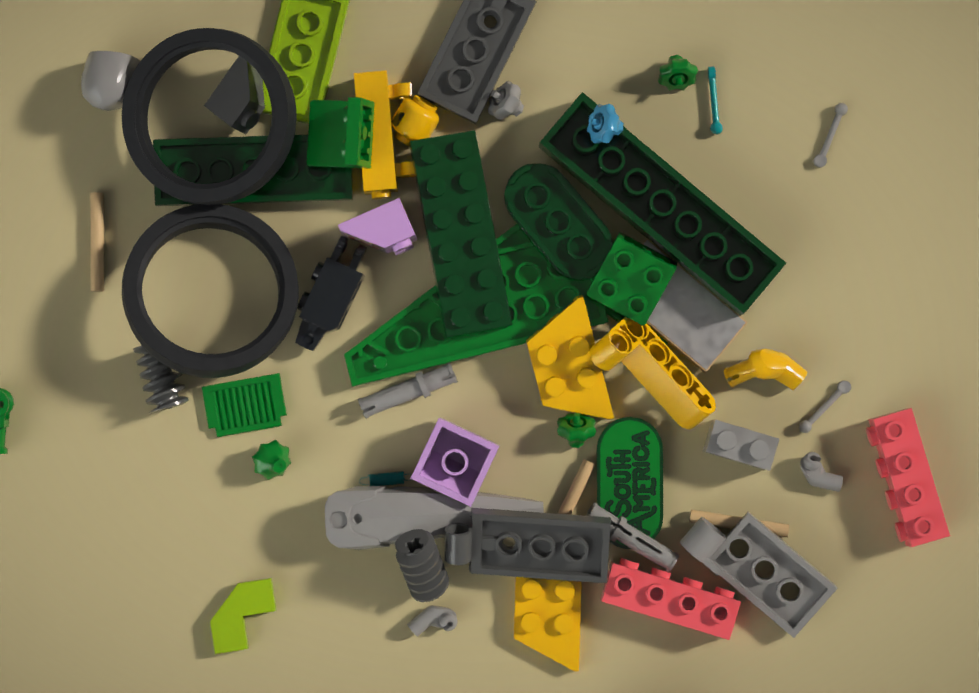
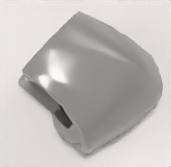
(107, 78)

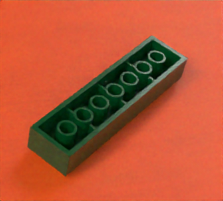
(664, 208)

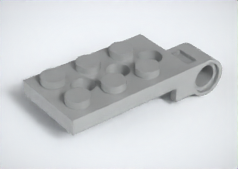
(712, 549)

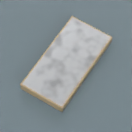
(693, 318)

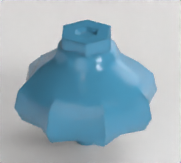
(604, 124)

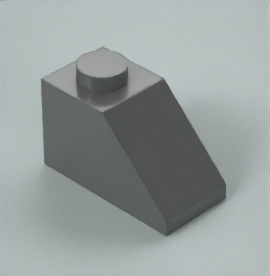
(239, 97)

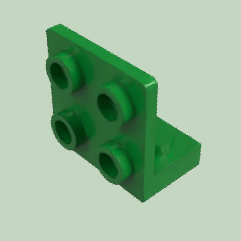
(340, 133)
(632, 279)

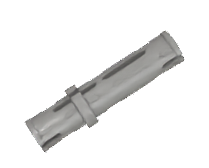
(408, 390)
(636, 540)

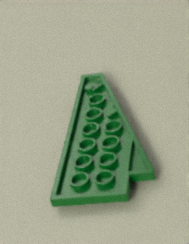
(417, 334)

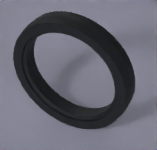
(138, 97)
(215, 217)

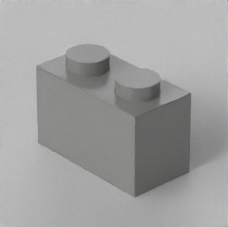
(741, 445)

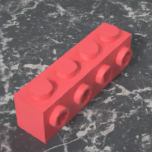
(908, 478)
(671, 600)

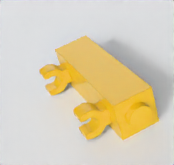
(384, 171)

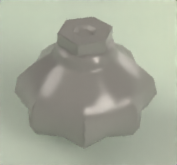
(506, 101)

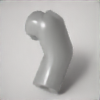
(816, 474)
(433, 616)

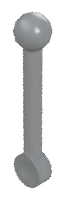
(821, 160)
(842, 388)

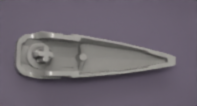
(379, 515)

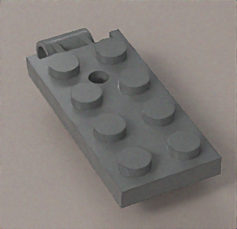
(474, 55)
(543, 548)

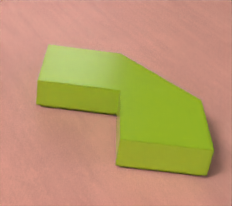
(229, 622)

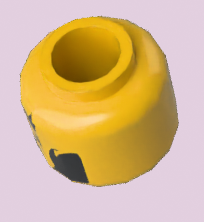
(414, 119)

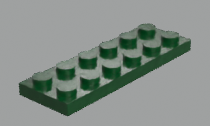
(226, 157)
(460, 233)

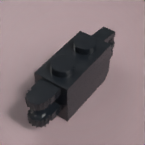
(330, 297)

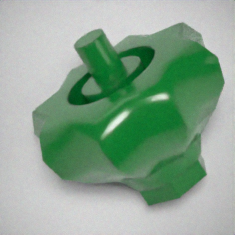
(677, 73)
(576, 428)
(271, 460)

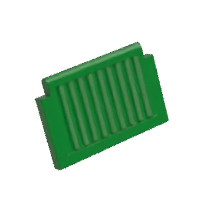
(244, 405)

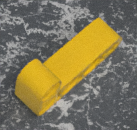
(656, 370)

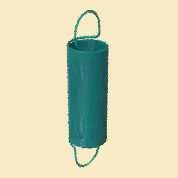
(384, 479)

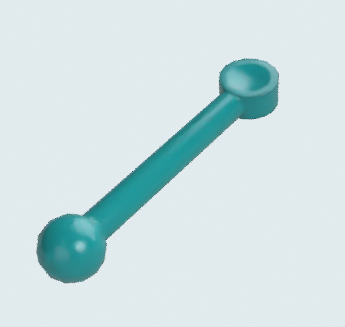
(716, 127)

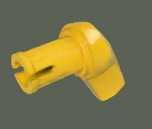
(767, 365)

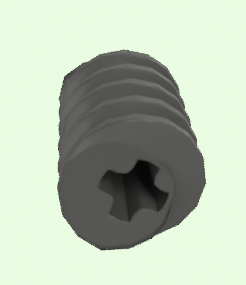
(161, 383)
(421, 565)

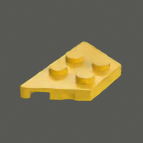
(564, 366)
(549, 618)

